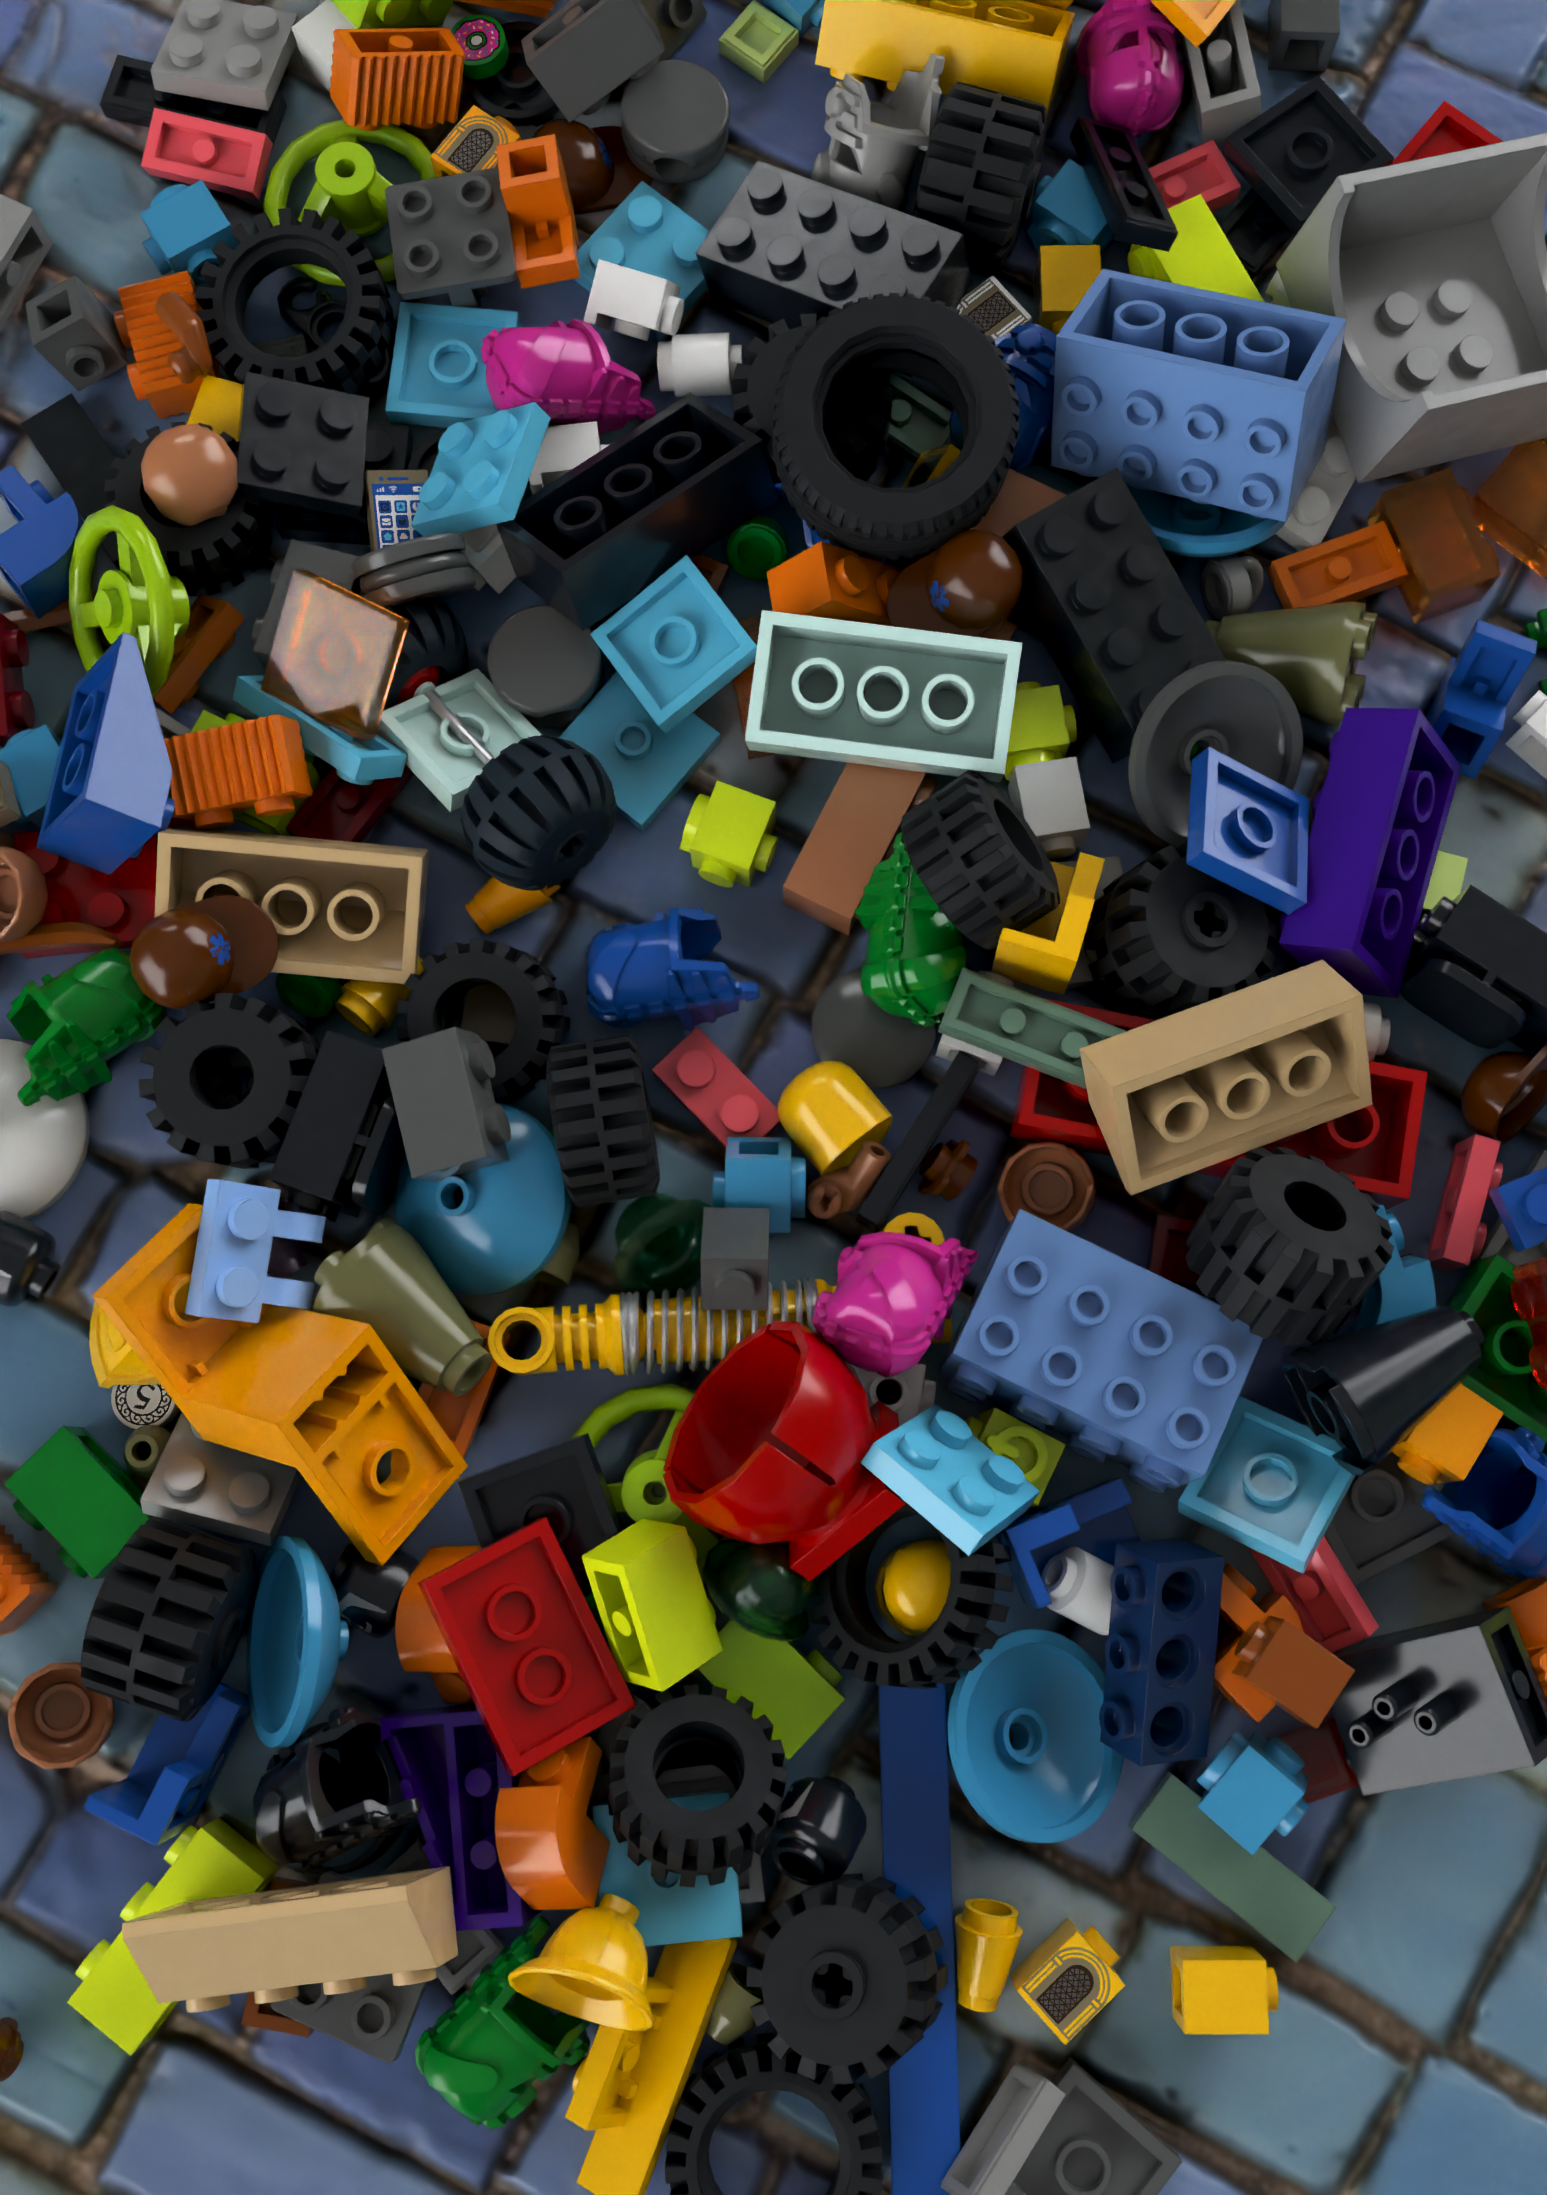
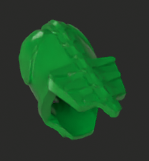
(911, 944)
(81, 1024)
(498, 2041)

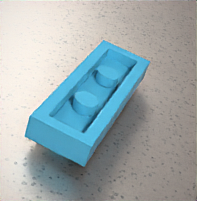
(354, 759)

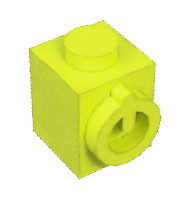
(1039, 726)
(730, 835)
(1024, 1445)

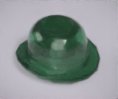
(659, 1244)
(759, 1588)

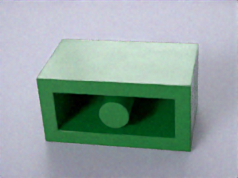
(80, 1499)

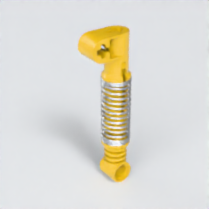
(674, 1327)

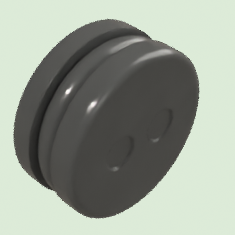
(675, 121)
(415, 569)
(545, 666)

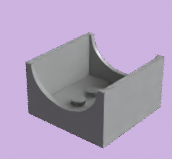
(1439, 302)

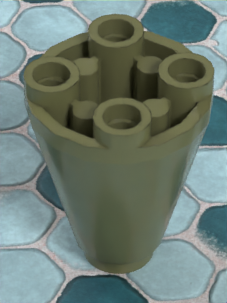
(1307, 651)
(408, 1305)

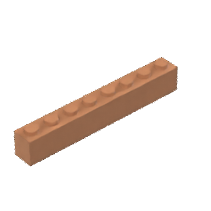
(868, 800)

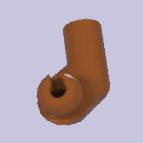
(195, 355)

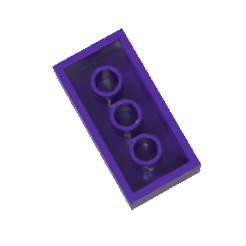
(1373, 847)

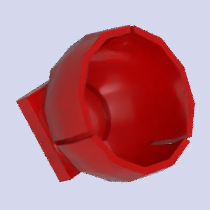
(780, 1448)

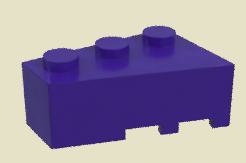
(458, 1776)

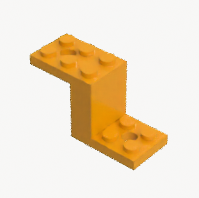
(289, 1391)

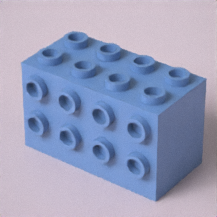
(1194, 392)
(1100, 1354)

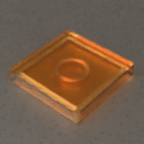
(334, 655)

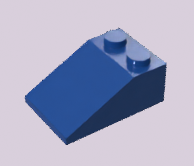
(109, 767)

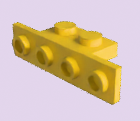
(637, 2078)

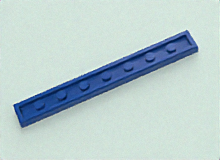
(918, 1858)

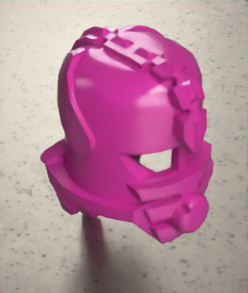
(1127, 69)
(564, 373)
(891, 1299)

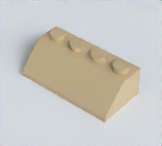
(332, 902)
(1229, 1075)
(297, 1938)

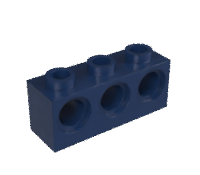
(1161, 1650)

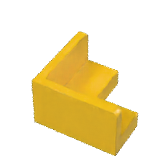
(1050, 947)

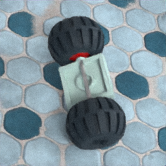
(527, 799)

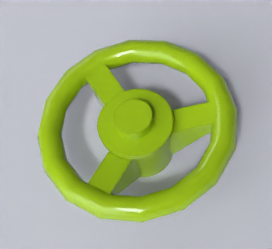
(345, 183)
(132, 600)
(643, 1486)

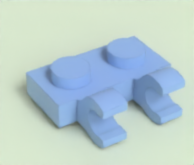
(235, 1252)

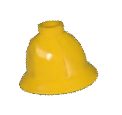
(593, 1968)

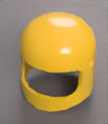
(831, 1114)
(914, 1585)

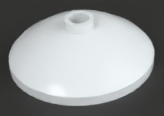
(38, 1142)

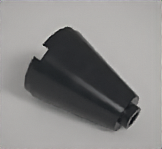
(1382, 1380)

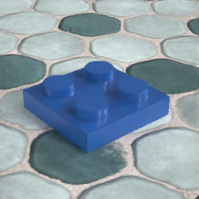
(1248, 831)

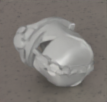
(878, 142)

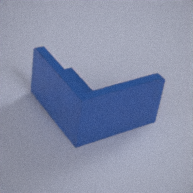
(1086, 1520)
(174, 1770)

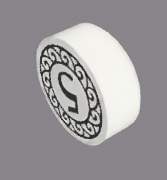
(143, 1405)

